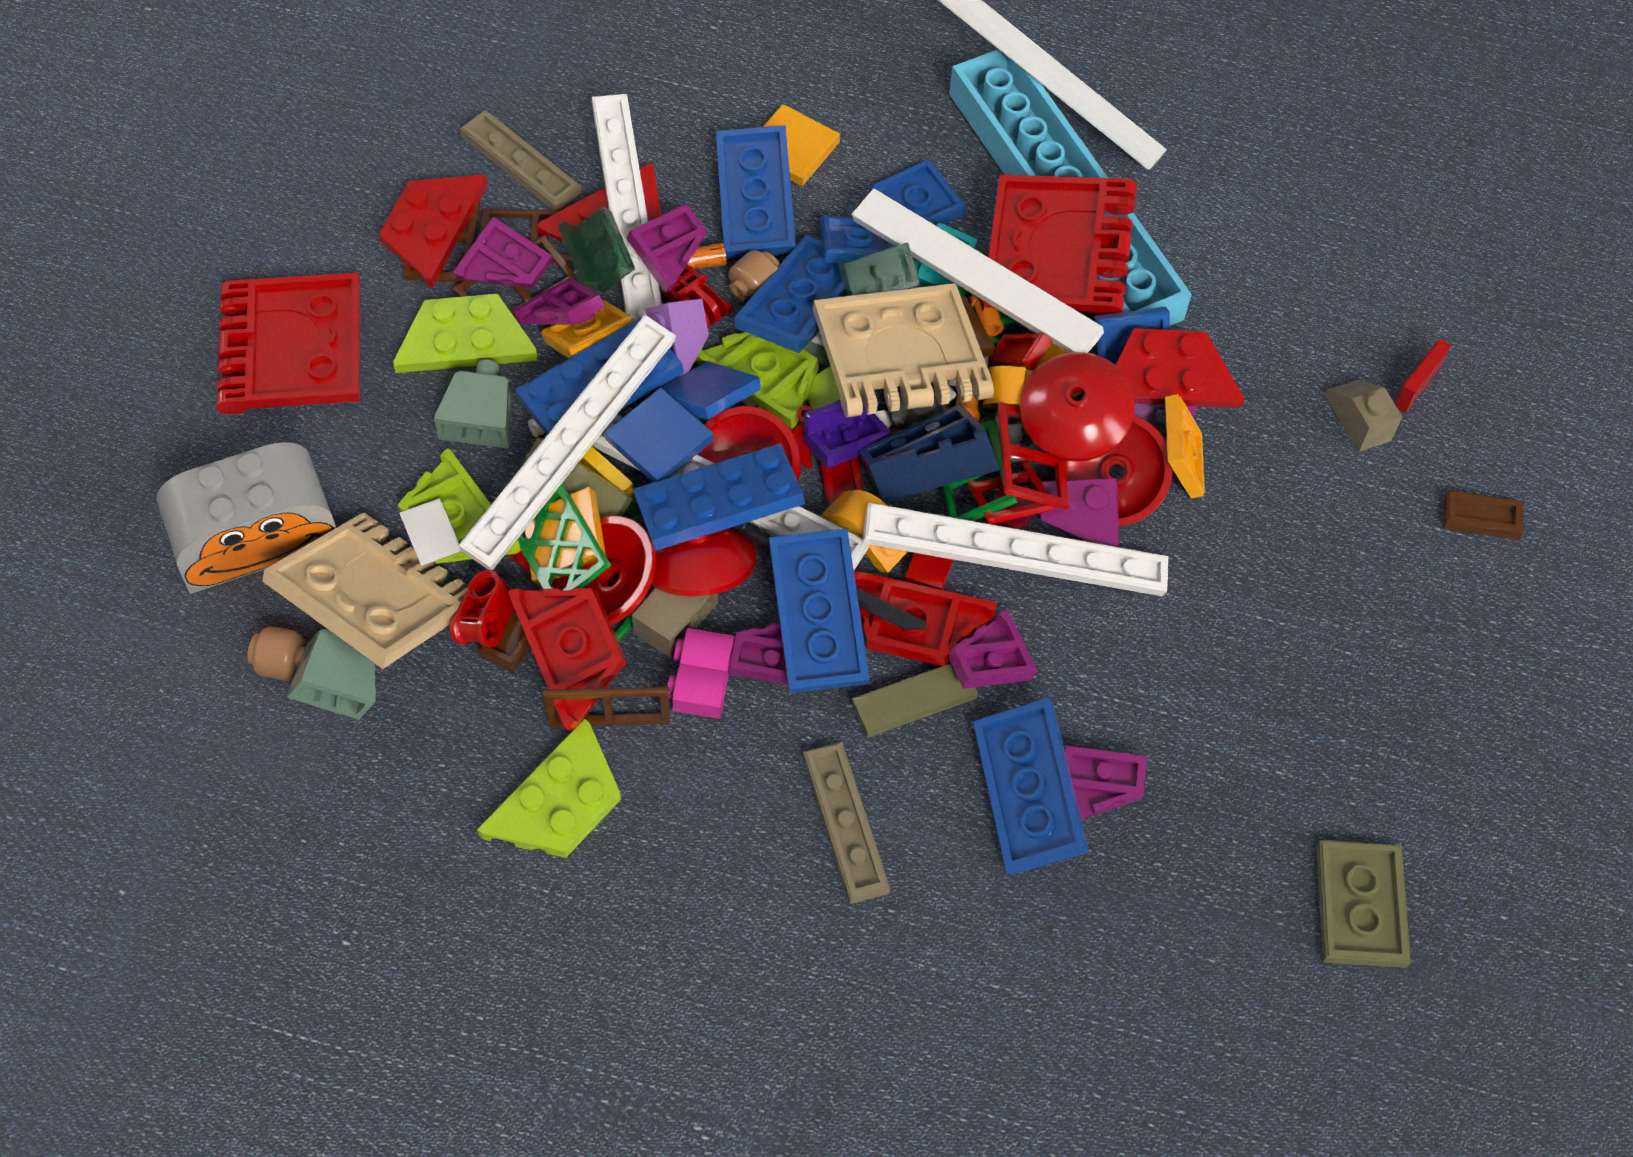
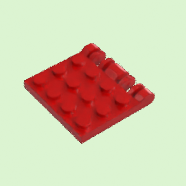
(1061, 240)
(291, 342)

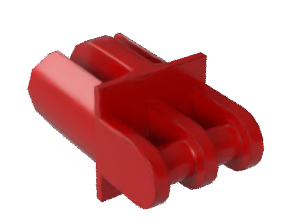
(713, 303)

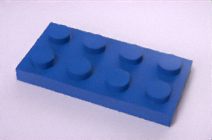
(755, 191)
(784, 303)
(557, 389)
(718, 496)
(818, 611)
(1030, 787)

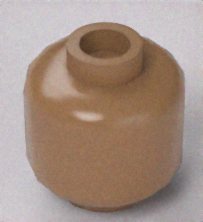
(751, 273)
(276, 652)

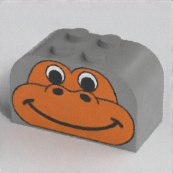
(243, 513)

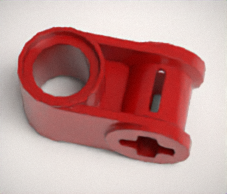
(486, 609)

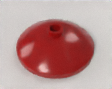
(1077, 428)
(749, 430)
(1145, 474)
(705, 564)
(631, 568)

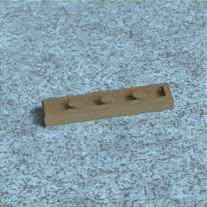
(520, 161)
(846, 823)

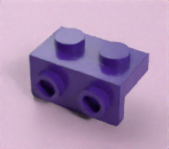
(839, 437)

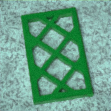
(577, 577)

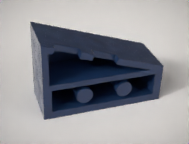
(929, 455)

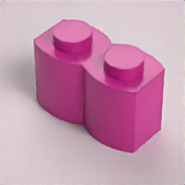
(702, 673)

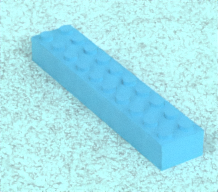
(1035, 139)

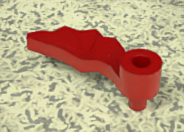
(799, 434)

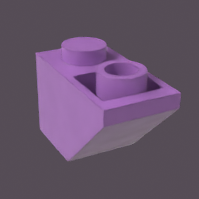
(689, 325)

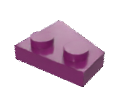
(668, 244)
(503, 258)
(560, 305)
(1091, 510)
(759, 655)
(993, 655)
(1105, 779)

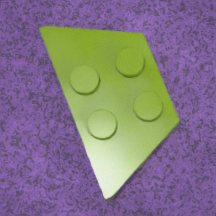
(462, 333)
(782, 372)
(459, 496)
(559, 799)

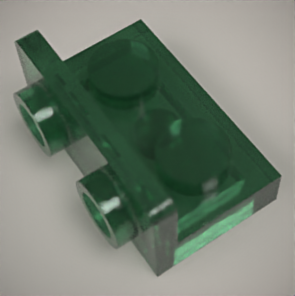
(597, 250)
(880, 271)

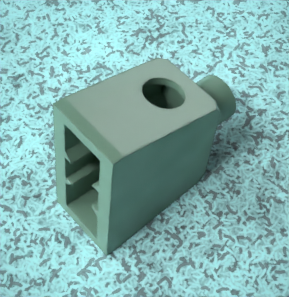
(476, 408)
(334, 677)

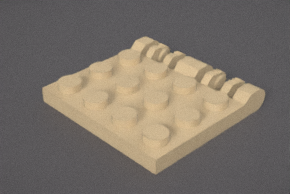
(902, 342)
(368, 591)

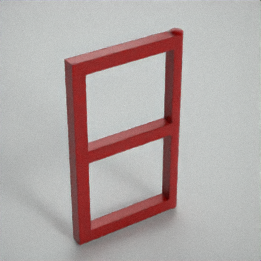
(1027, 475)
(1061, 500)

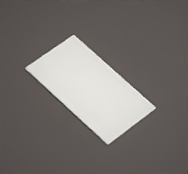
(430, 531)

